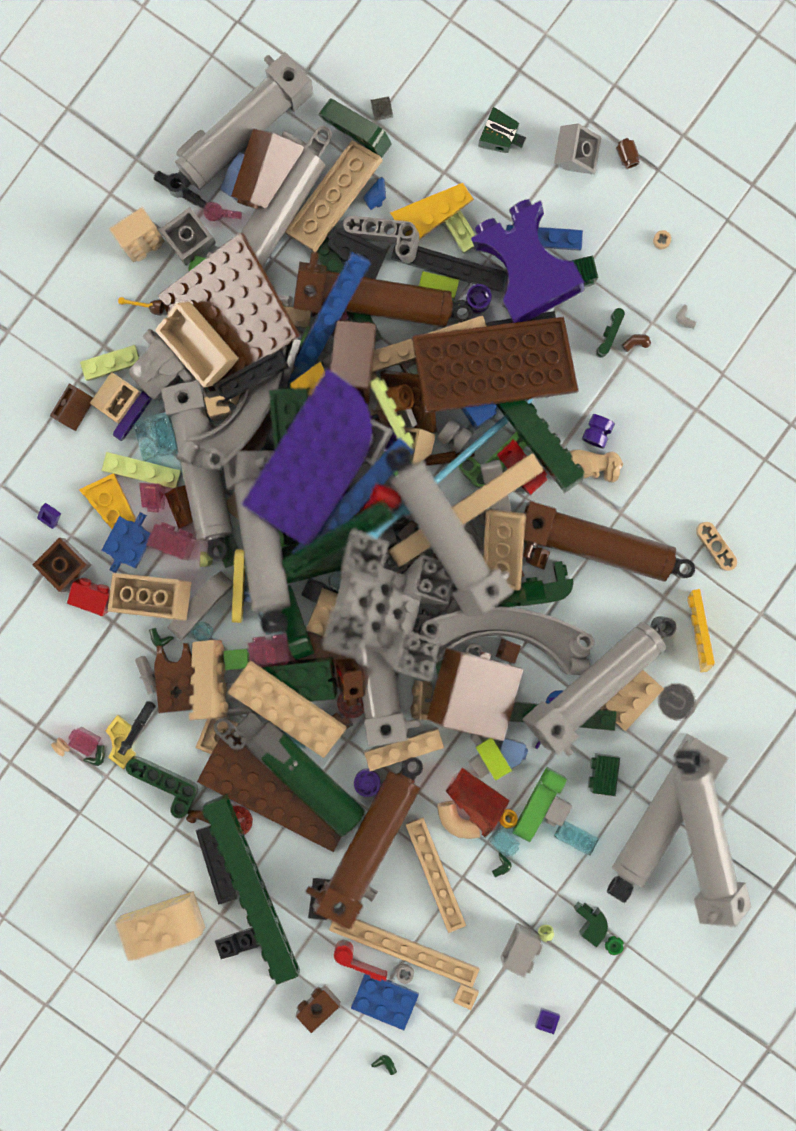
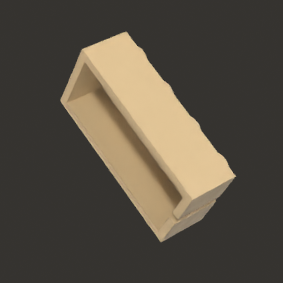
(196, 344)

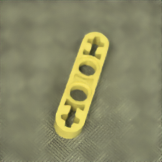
(238, 586)

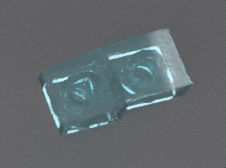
(576, 837)

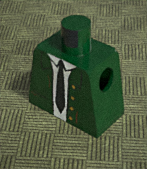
(500, 132)

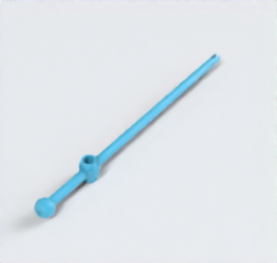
(403, 510)

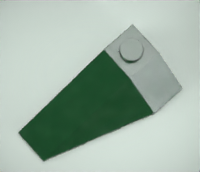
(531, 593)

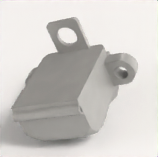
(158, 367)

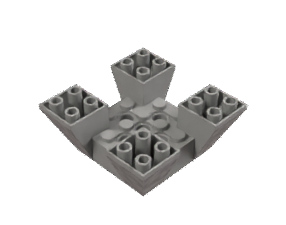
(401, 594)

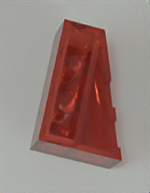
(478, 800)

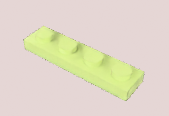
(389, 408)
(141, 470)

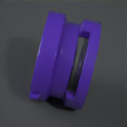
(367, 782)

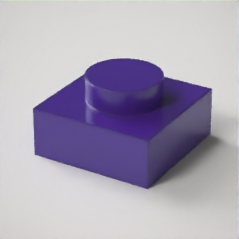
(49, 515)
(547, 1021)

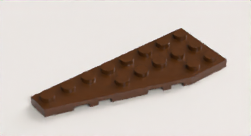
(259, 790)

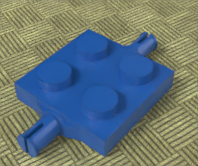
(127, 542)

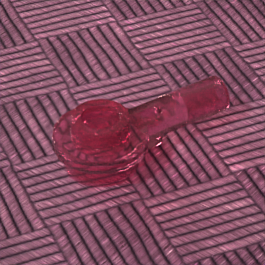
(214, 212)

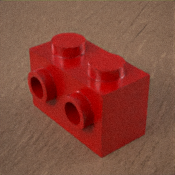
(89, 596)

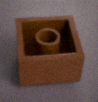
(61, 564)

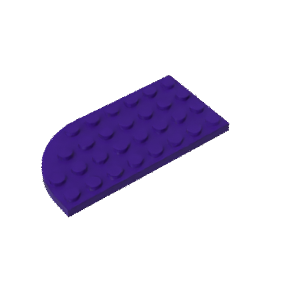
(313, 460)

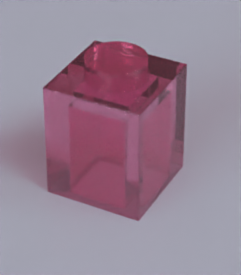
(83, 741)

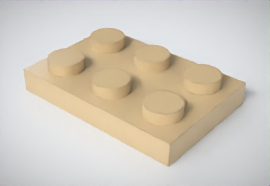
(633, 699)

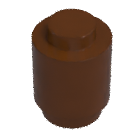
(628, 153)

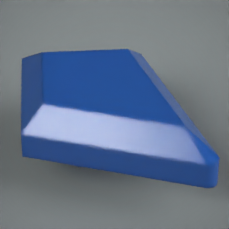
(376, 194)

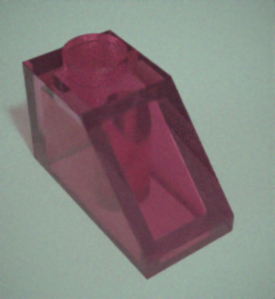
(152, 496)

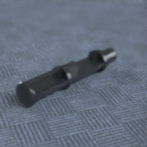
(190, 196)
(137, 727)

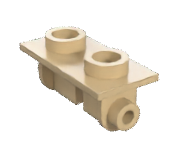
(420, 691)

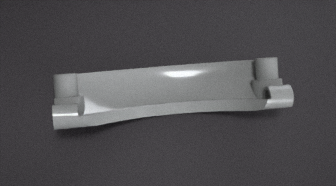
(234, 431)
(545, 632)

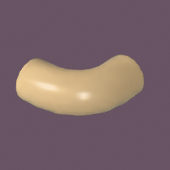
(454, 823)

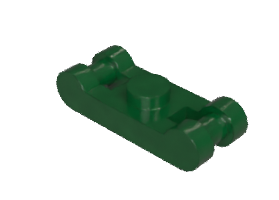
(610, 332)

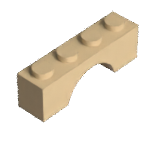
(400, 751)

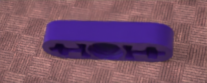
(132, 416)

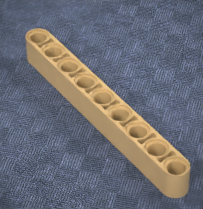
(472, 505)

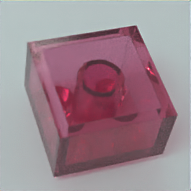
(174, 543)
(270, 650)

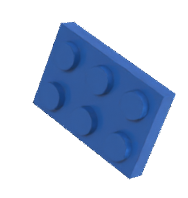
(385, 1001)

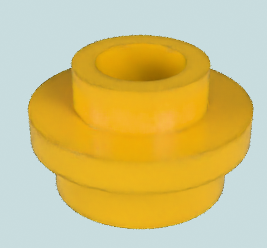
(513, 819)

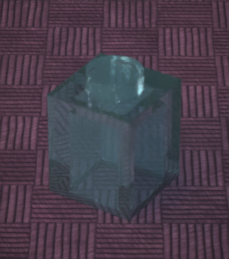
(504, 842)

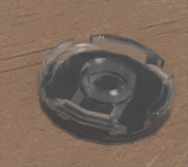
(677, 701)

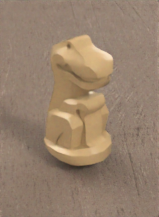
(594, 463)

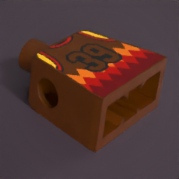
(349, 680)

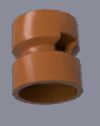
(402, 396)

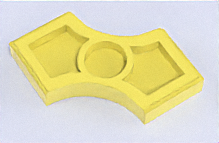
(118, 732)

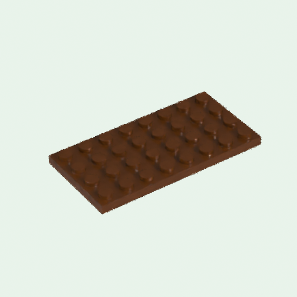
(494, 364)

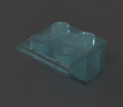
(155, 436)

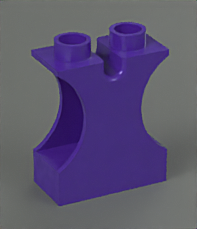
(535, 276)

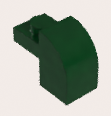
(561, 588)
(596, 925)

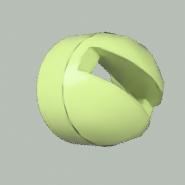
(205, 559)
(550, 933)

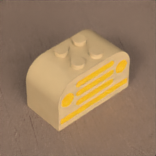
(160, 926)

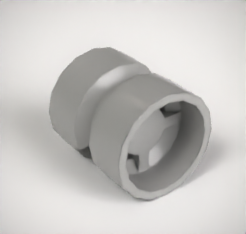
(454, 435)

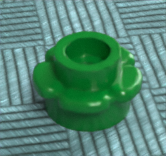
(614, 950)

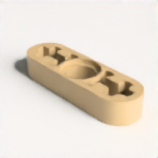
(712, 532)

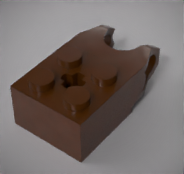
(173, 674)

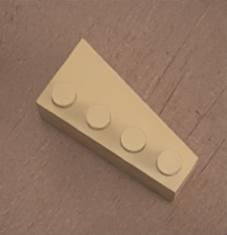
(208, 681)

